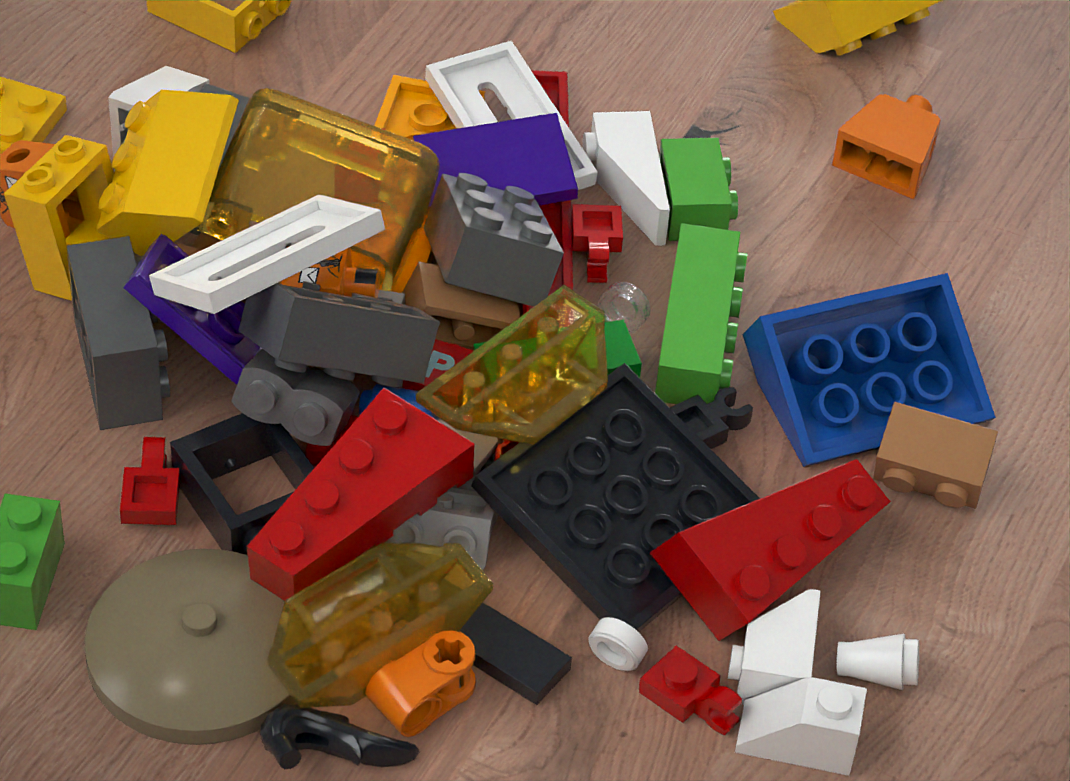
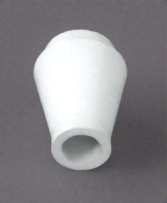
(880, 660)

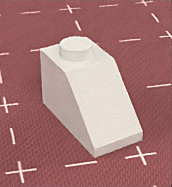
(777, 647)
(804, 724)

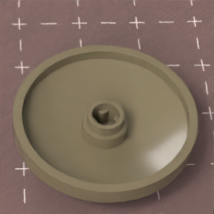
(186, 648)

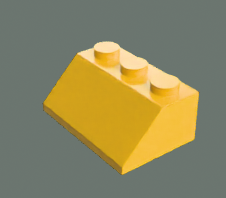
(842, 23)
(166, 166)

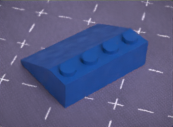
(848, 359)

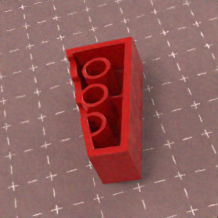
(361, 491)
(760, 550)

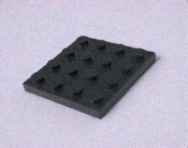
(609, 494)

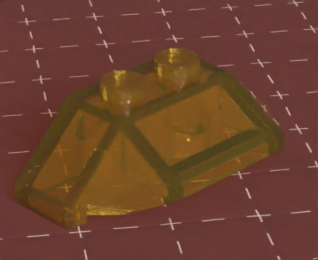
(527, 373)
(371, 615)

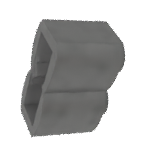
(305, 403)

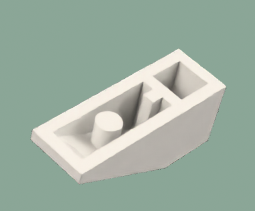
(630, 168)

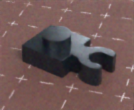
(714, 419)

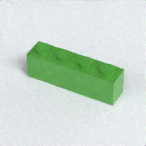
(699, 315)

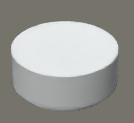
(617, 644)

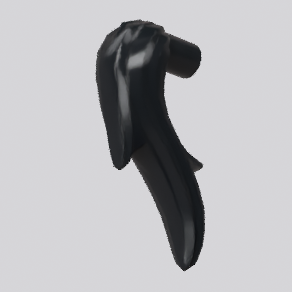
(297, 728)

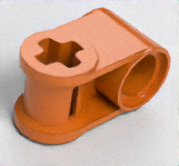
(421, 687)

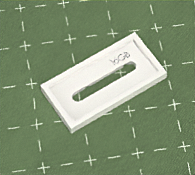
(505, 72)
(259, 256)

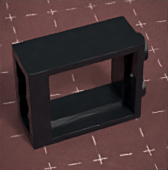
(223, 450)

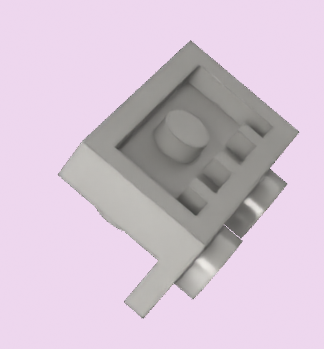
(456, 518)

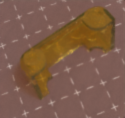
(301, 150)

